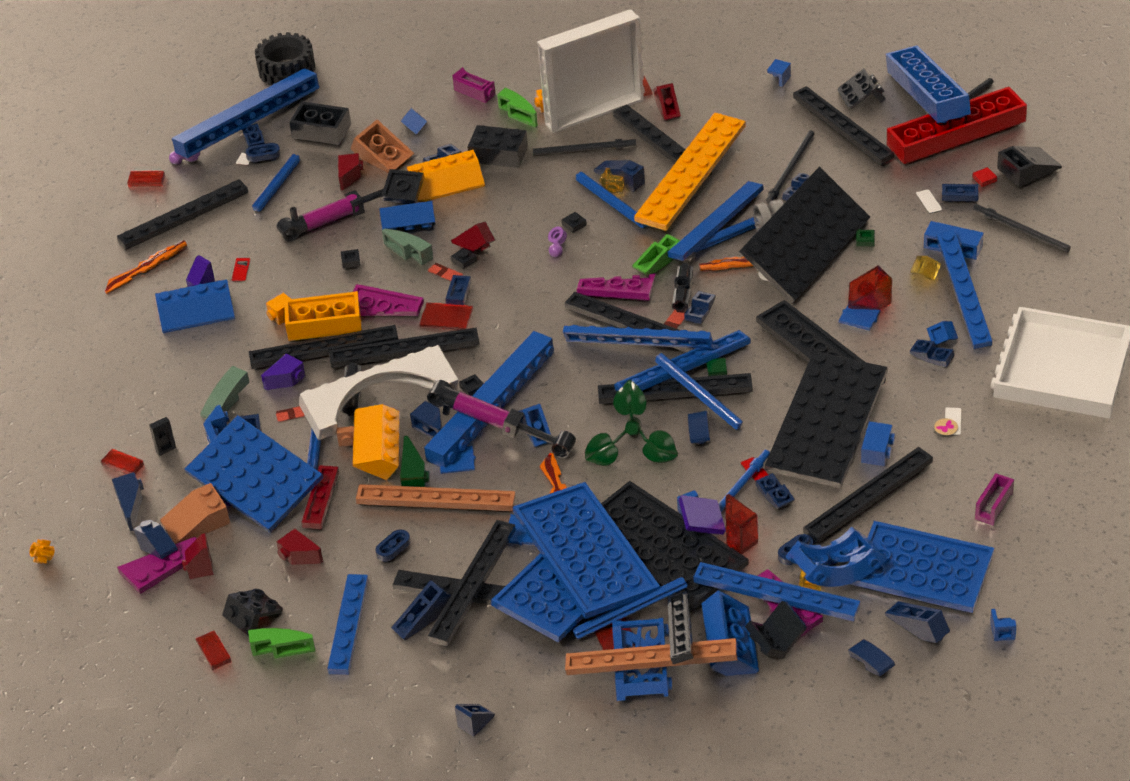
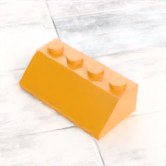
(449, 175)
(322, 316)
(376, 440)

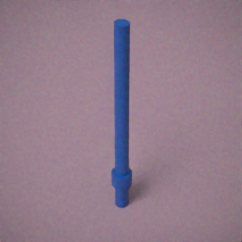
(755, 466)

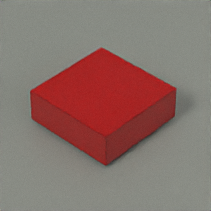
(984, 177)

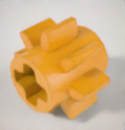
(41, 551)

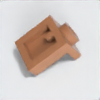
(345, 435)

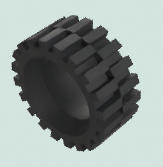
(281, 48)

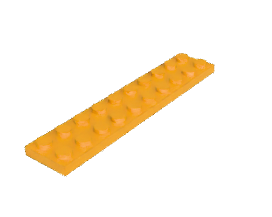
(689, 171)

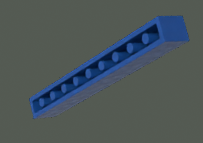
(245, 113)
(497, 391)

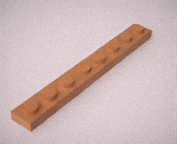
(436, 497)
(647, 657)

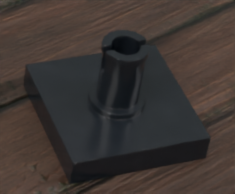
(402, 186)

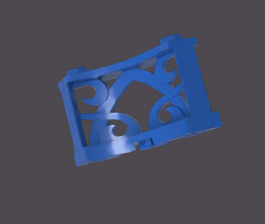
(850, 547)
(637, 686)

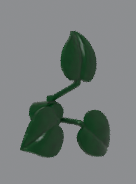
(631, 400)

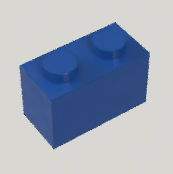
(877, 444)

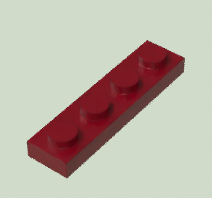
(320, 498)

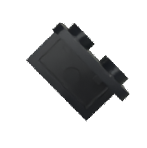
(859, 88)
(247, 607)
(778, 632)

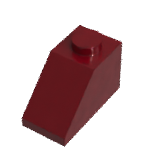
(667, 101)
(349, 169)
(475, 238)
(298, 549)
(198, 559)

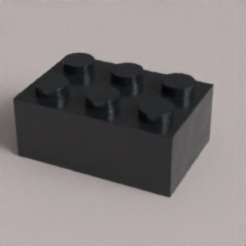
(320, 123)
(499, 145)

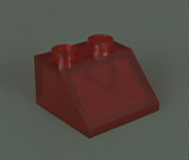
(871, 290)
(740, 525)

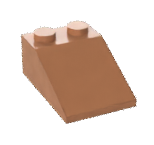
(381, 147)
(196, 514)

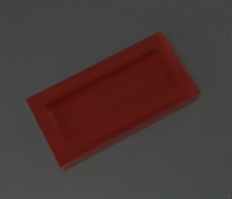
(146, 178)
(122, 462)
(213, 650)

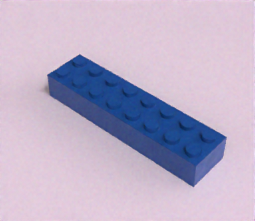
(928, 84)

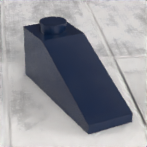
(631, 171)
(129, 495)
(422, 610)
(921, 621)

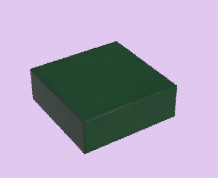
(865, 238)
(717, 367)

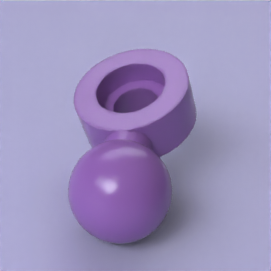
(176, 159)
(556, 237)

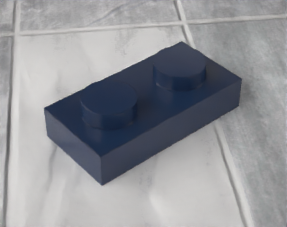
(959, 192)
(458, 290)

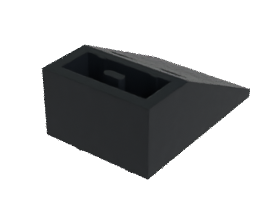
(1025, 164)

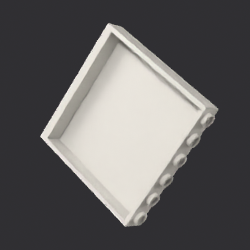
(591, 70)
(1062, 362)

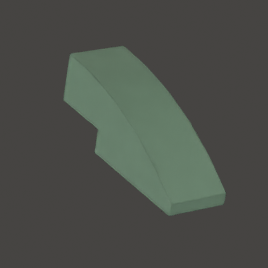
(408, 245)
(226, 391)

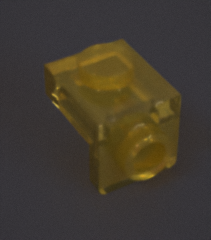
(612, 183)

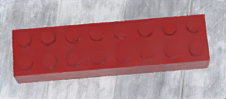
(926, 136)

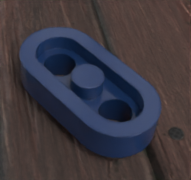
(262, 152)
(392, 545)
(783, 550)

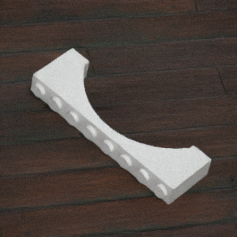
(325, 403)

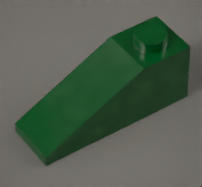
(412, 467)

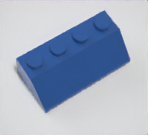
(194, 306)
(727, 619)

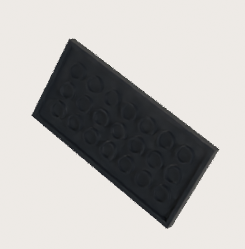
(804, 234)
(826, 419)
(665, 544)

